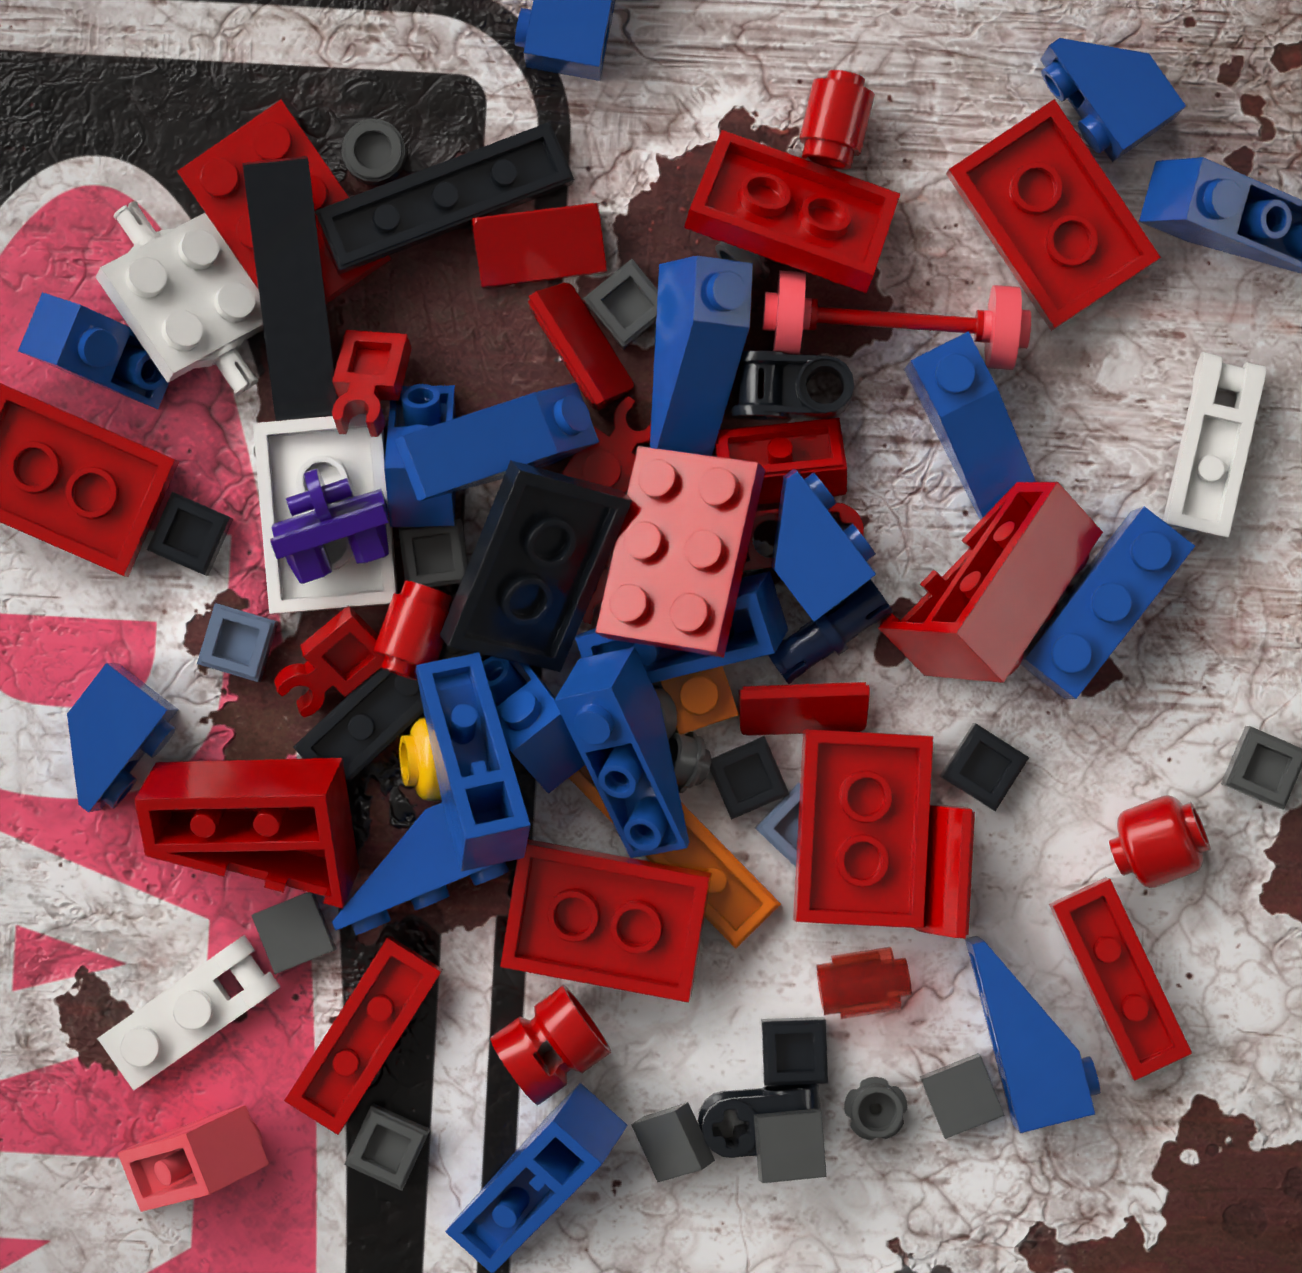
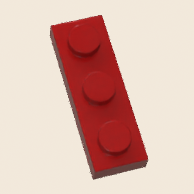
(1120, 978)
(363, 1035)

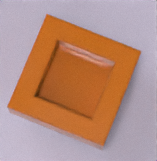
(701, 699)

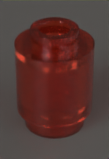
(863, 983)

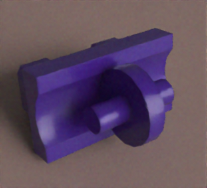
(305, 536)

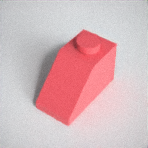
(194, 1159)

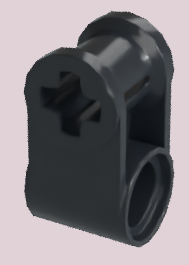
(786, 386)
(745, 1105)

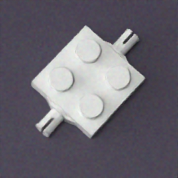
(184, 297)

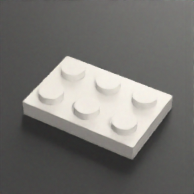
(282, 457)

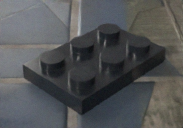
(535, 567)

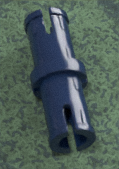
(830, 631)

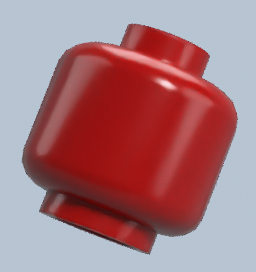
(1159, 841)

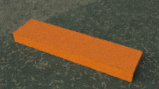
(735, 897)

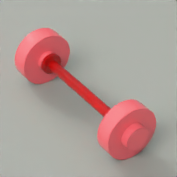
(1001, 326)

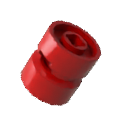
(568, 1029)

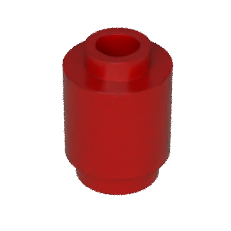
(836, 119)
(412, 629)

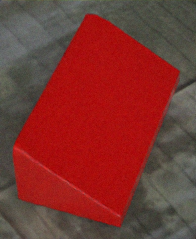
(539, 245)
(580, 344)
(788, 446)
(803, 706)
(949, 871)

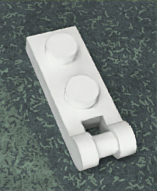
(1214, 447)
(186, 1014)

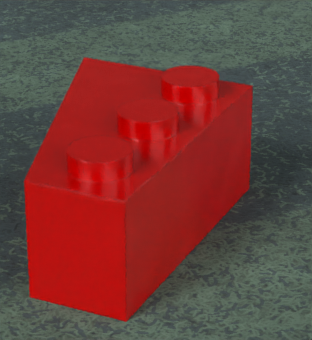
(1000, 589)
(254, 819)

